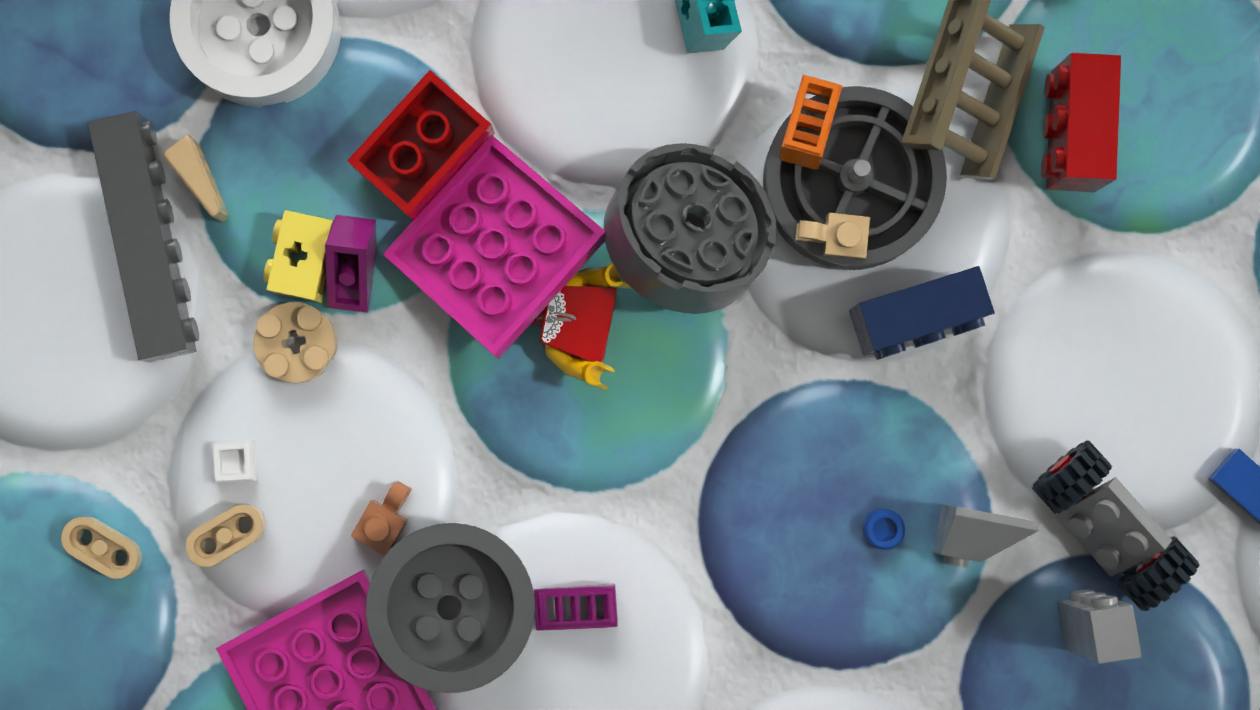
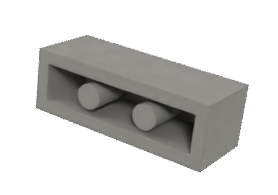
(1099, 627)

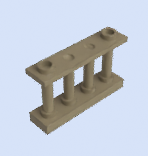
(943, 83)

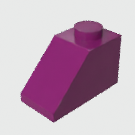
(350, 263)

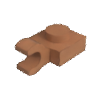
(380, 522)

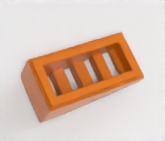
(803, 147)

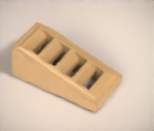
(193, 169)

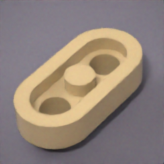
(227, 534)
(102, 550)

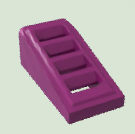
(610, 607)

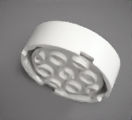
(252, 69)

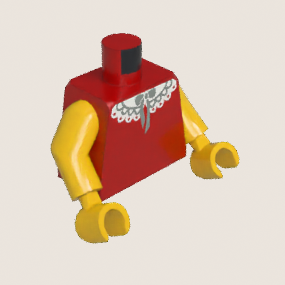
(580, 322)

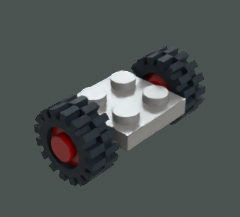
(1115, 527)

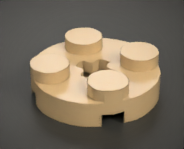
(275, 329)

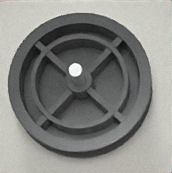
(861, 175)

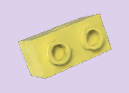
(307, 277)

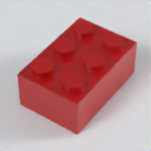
(1082, 122)
(421, 145)

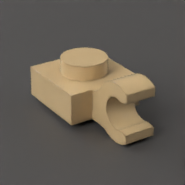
(842, 235)

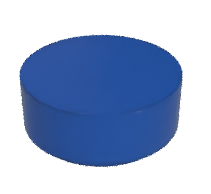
(883, 529)

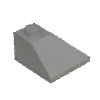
(977, 534)

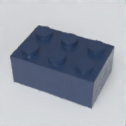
(922, 313)

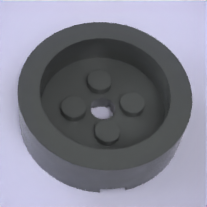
(673, 259)
(493, 615)

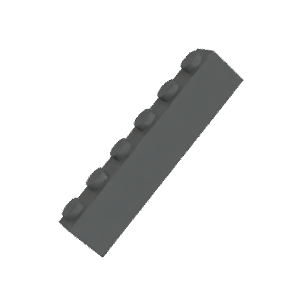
(143, 236)

